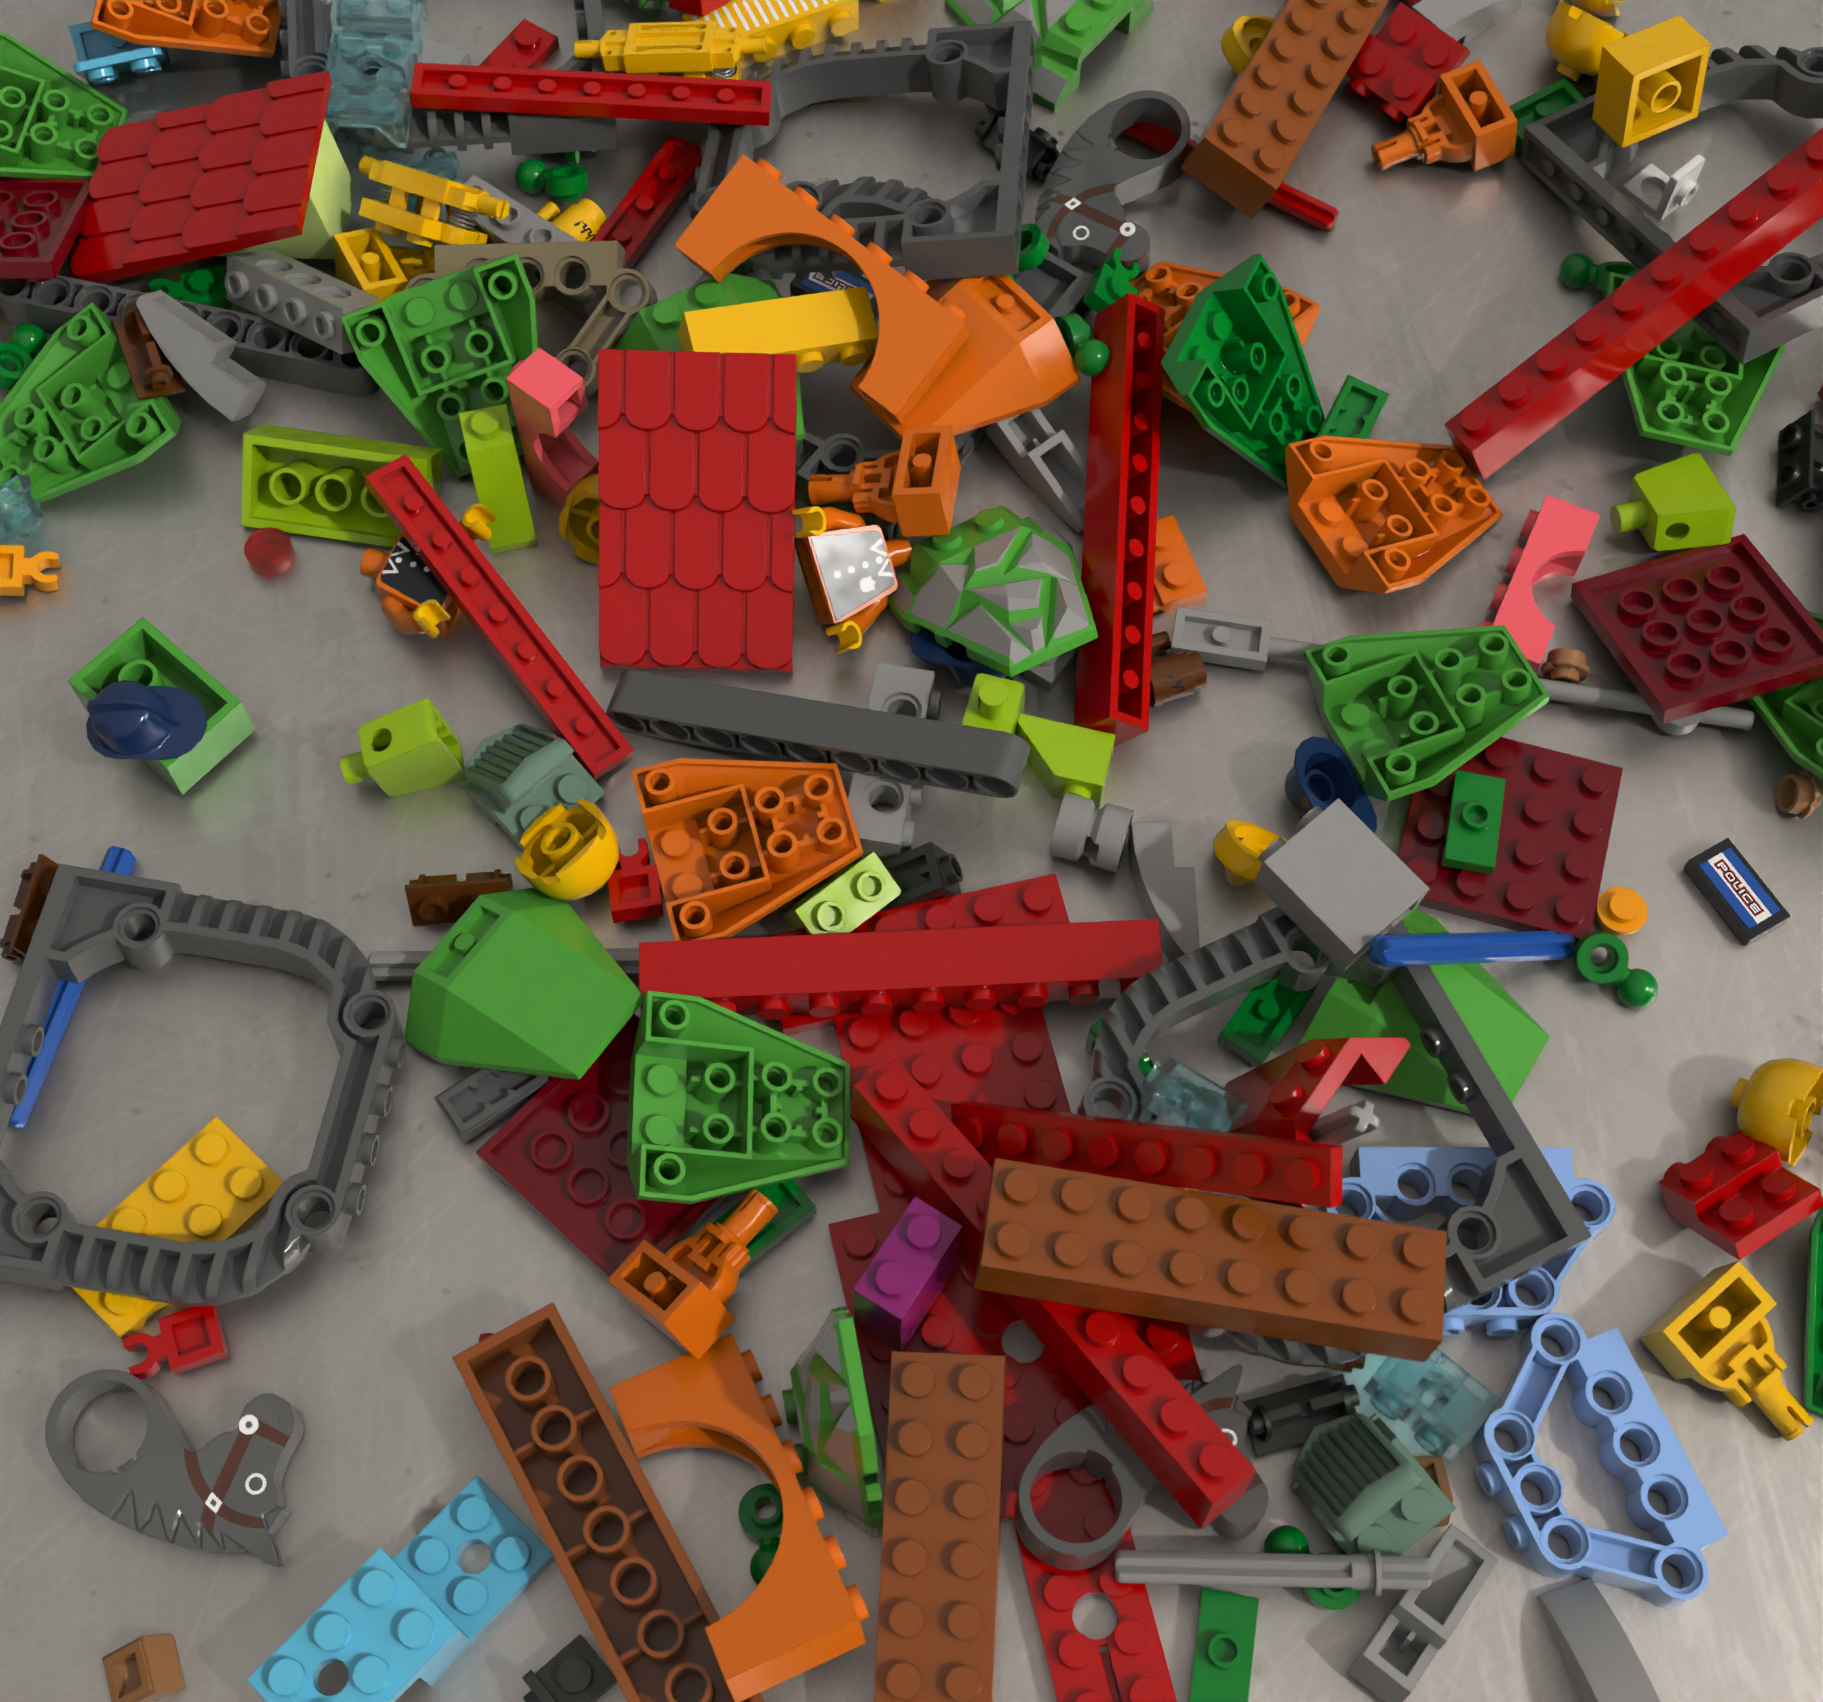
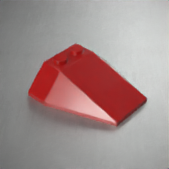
(1297, 1085)

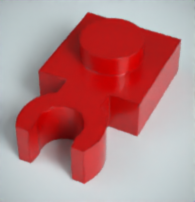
(635, 887)
(185, 1342)

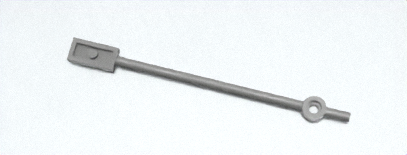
(1247, 644)

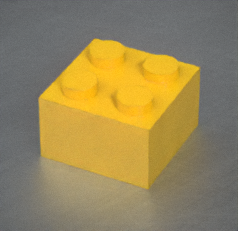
(1650, 81)

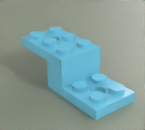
(410, 1611)

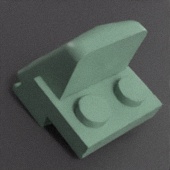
(523, 776)
(1367, 1486)

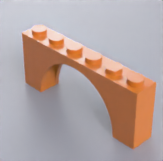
(760, 213)
(800, 1606)

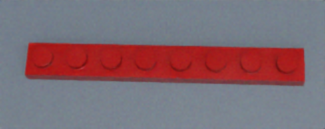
(591, 94)
(498, 616)
(1157, 1153)

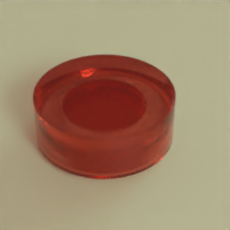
(269, 551)

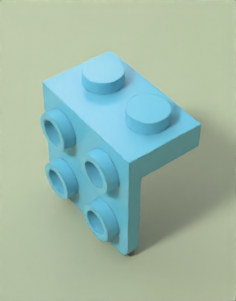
(105, 55)

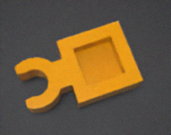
(18, 570)

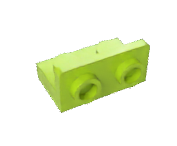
(844, 898)

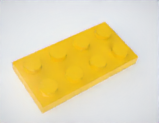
(198, 1195)

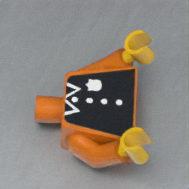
(847, 570)
(410, 591)

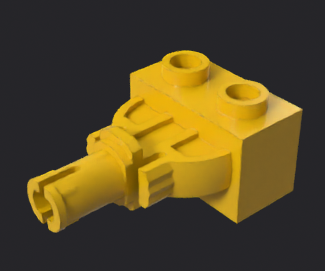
(375, 267)
(1728, 1346)

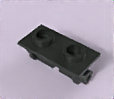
(1041, 144)
(1799, 453)
(1289, 1415)

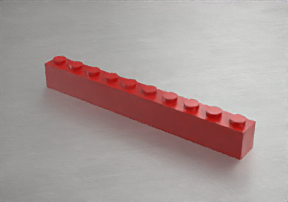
(1642, 312)
(1121, 521)
(906, 968)
(1091, 1344)

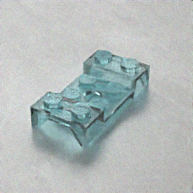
(382, 37)

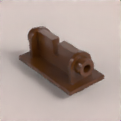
(147, 364)
(446, 899)
(30, 900)

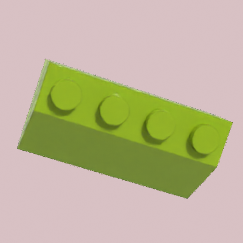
(317, 483)

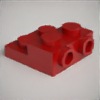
(1404, 63)
(1737, 1194)

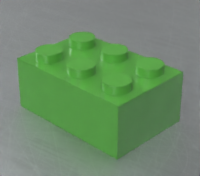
(153, 660)

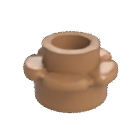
(1566, 665)
(1799, 794)

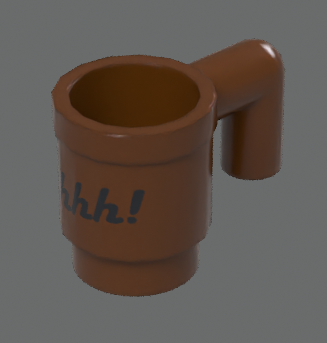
(1174, 674)

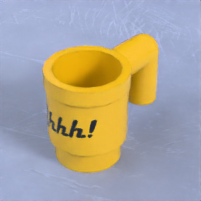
(578, 220)

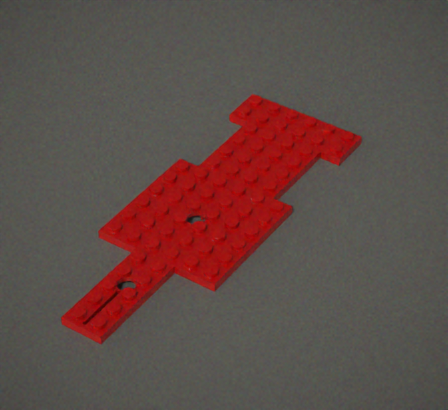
(1008, 1061)

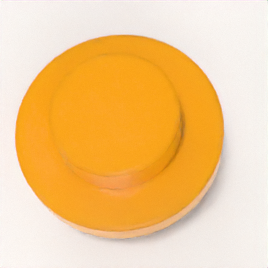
(1621, 911)

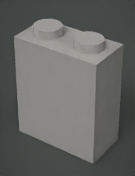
(1338, 882)

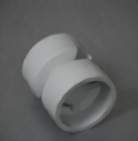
(1091, 832)

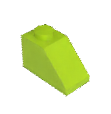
(1067, 756)

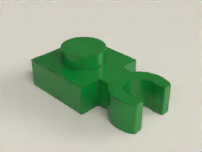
(1110, 282)
(198, 286)

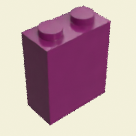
(907, 1274)

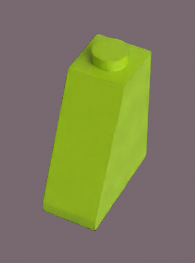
(498, 477)

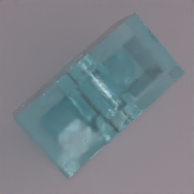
(1456, 1412)

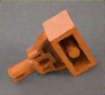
(1458, 125)
(904, 486)
(695, 1279)

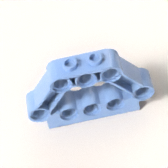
(1432, 1170)
(1663, 1467)

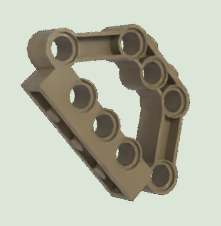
(604, 275)

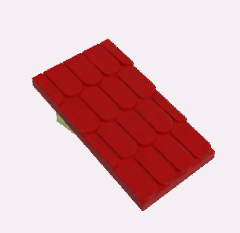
(217, 183)
(696, 511)

